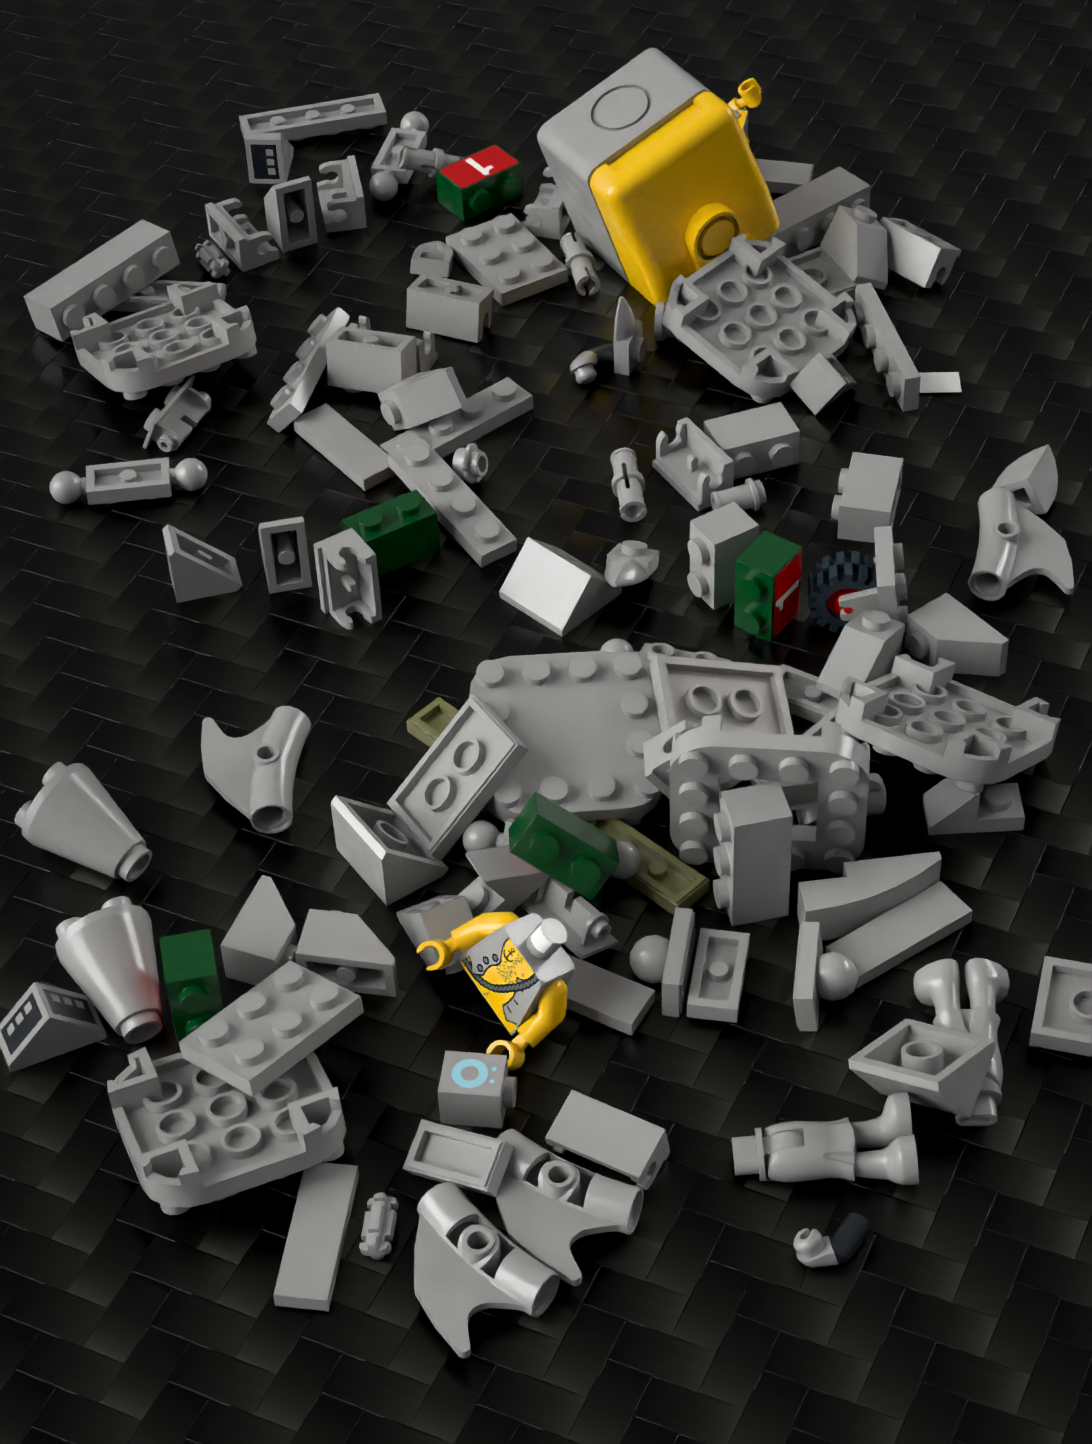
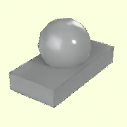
(667, 961)
(819, 975)

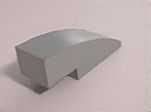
(865, 891)

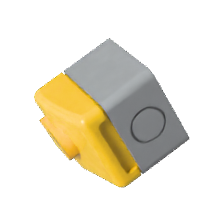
(656, 173)

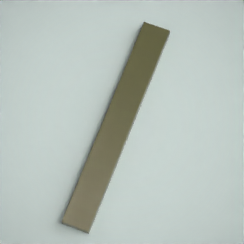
(660, 875)

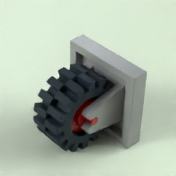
(849, 585)

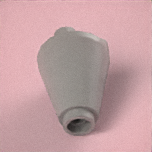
(83, 824)
(115, 966)

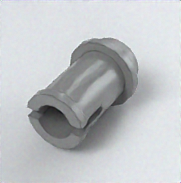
(745, 496)

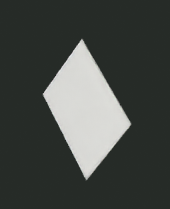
(940, 382)

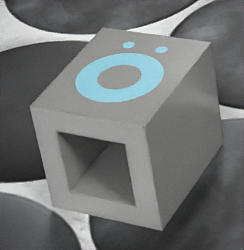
(475, 1089)

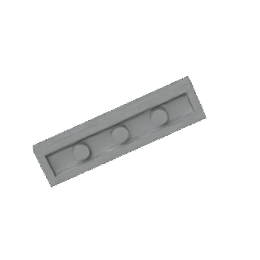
(319, 118)
(887, 347)
(305, 373)
(458, 428)
(455, 503)

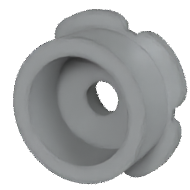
(470, 463)

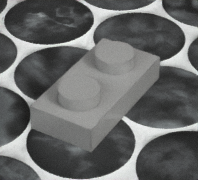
(718, 975)

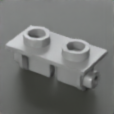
(181, 404)
(585, 925)

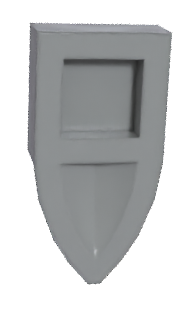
(432, 259)
(628, 339)
(630, 563)

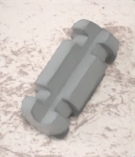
(212, 259)
(379, 1226)

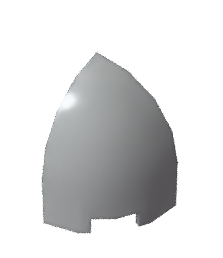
(1032, 480)

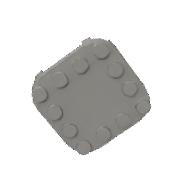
(758, 317)
(165, 341)
(945, 724)
(582, 729)
(209, 1140)

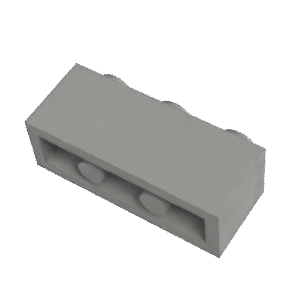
(753, 853)

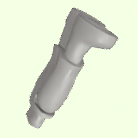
(985, 985)
(829, 1149)

